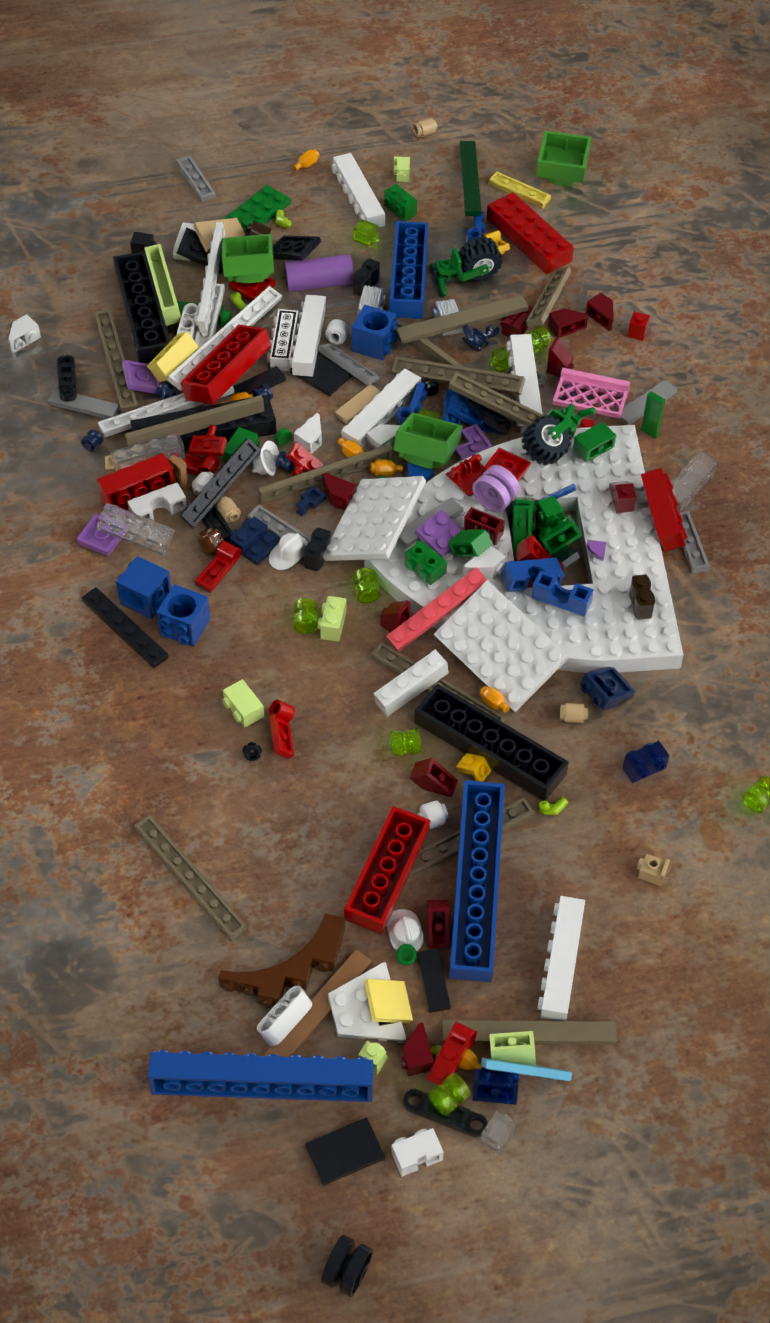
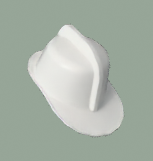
(266, 459)
(287, 551)
(405, 929)

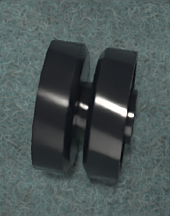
(347, 1265)

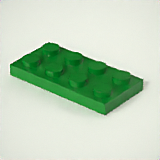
(260, 207)

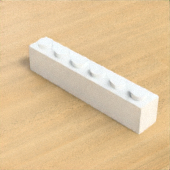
(358, 189)
(308, 336)
(523, 364)
(382, 407)
(562, 959)

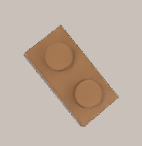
(179, 472)

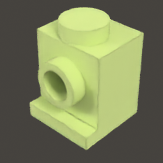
(402, 168)
(374, 1052)

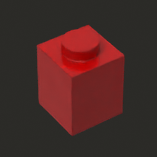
(638, 326)

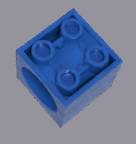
(374, 332)
(143, 587)
(192, 609)

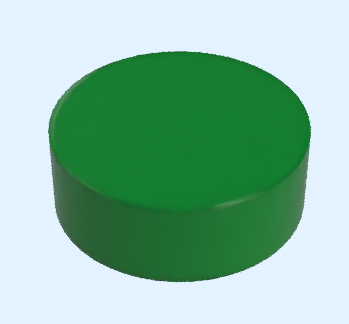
(226, 317)
(283, 436)

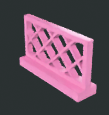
(593, 383)

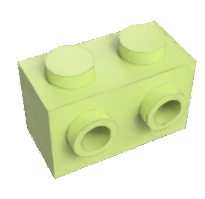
(333, 618)
(243, 703)
(513, 1047)

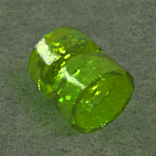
(540, 339)
(366, 585)
(305, 615)
(405, 742)
(758, 795)
(451, 1092)

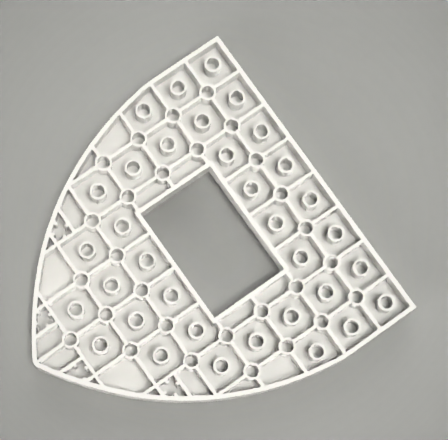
(609, 630)

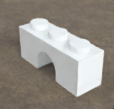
(169, 497)

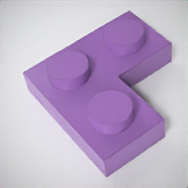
(475, 443)

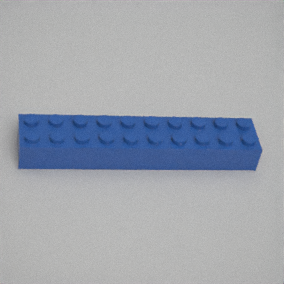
(477, 882)
(261, 1076)

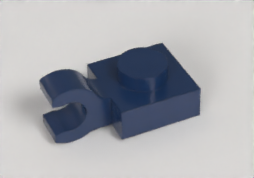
(311, 498)

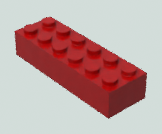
(530, 233)
(225, 364)
(387, 870)

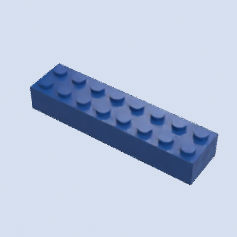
(409, 269)

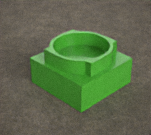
(563, 158)
(248, 258)
(427, 440)

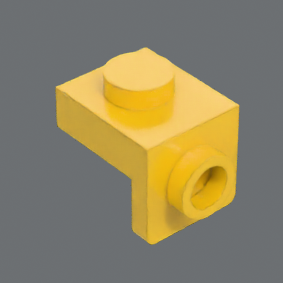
(502, 245)
(475, 766)

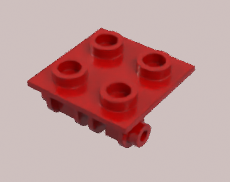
(467, 473)

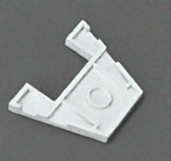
(352, 1011)

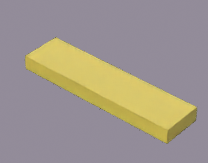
(521, 189)

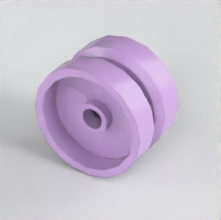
(496, 488)

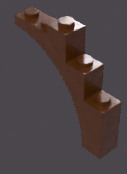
(296, 971)

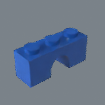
(518, 573)
(549, 591)

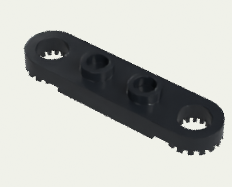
(66, 378)
(488, 416)
(458, 1119)

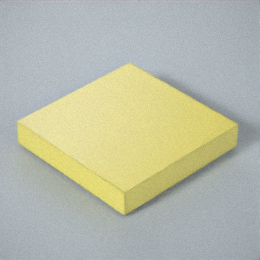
(388, 1001)

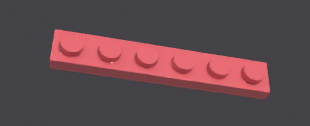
(436, 609)

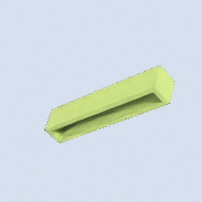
(163, 284)

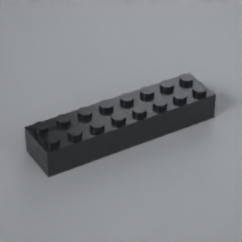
(141, 305)
(260, 423)
(483, 735)

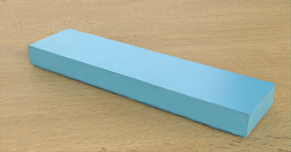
(526, 1069)

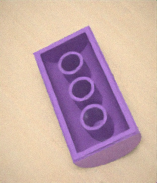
(319, 272)

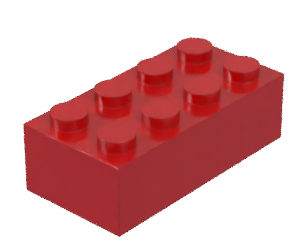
(135, 481)
(664, 509)

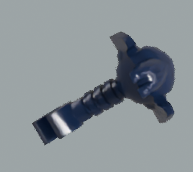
(478, 338)

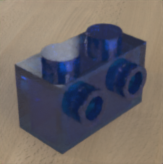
(645, 761)
(495, 1086)

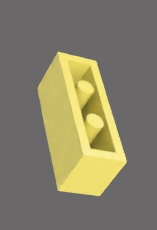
(172, 356)

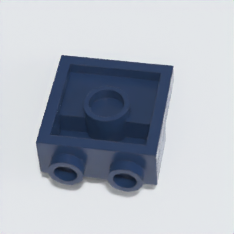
(254, 540)
(606, 687)

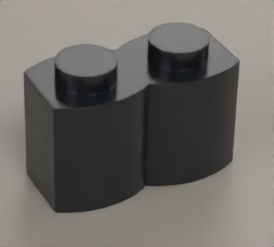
(367, 275)
(315, 549)

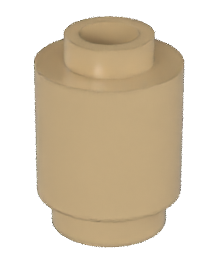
(425, 127)
(228, 509)
(573, 713)

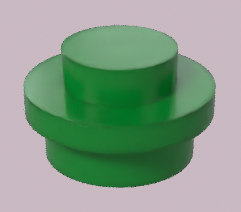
(406, 954)

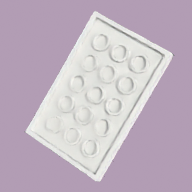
(374, 518)
(501, 645)

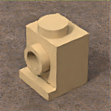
(653, 869)

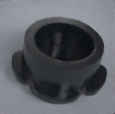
(431, 388)
(252, 756)

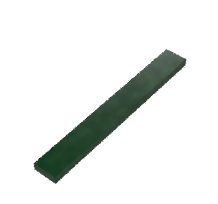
(470, 178)

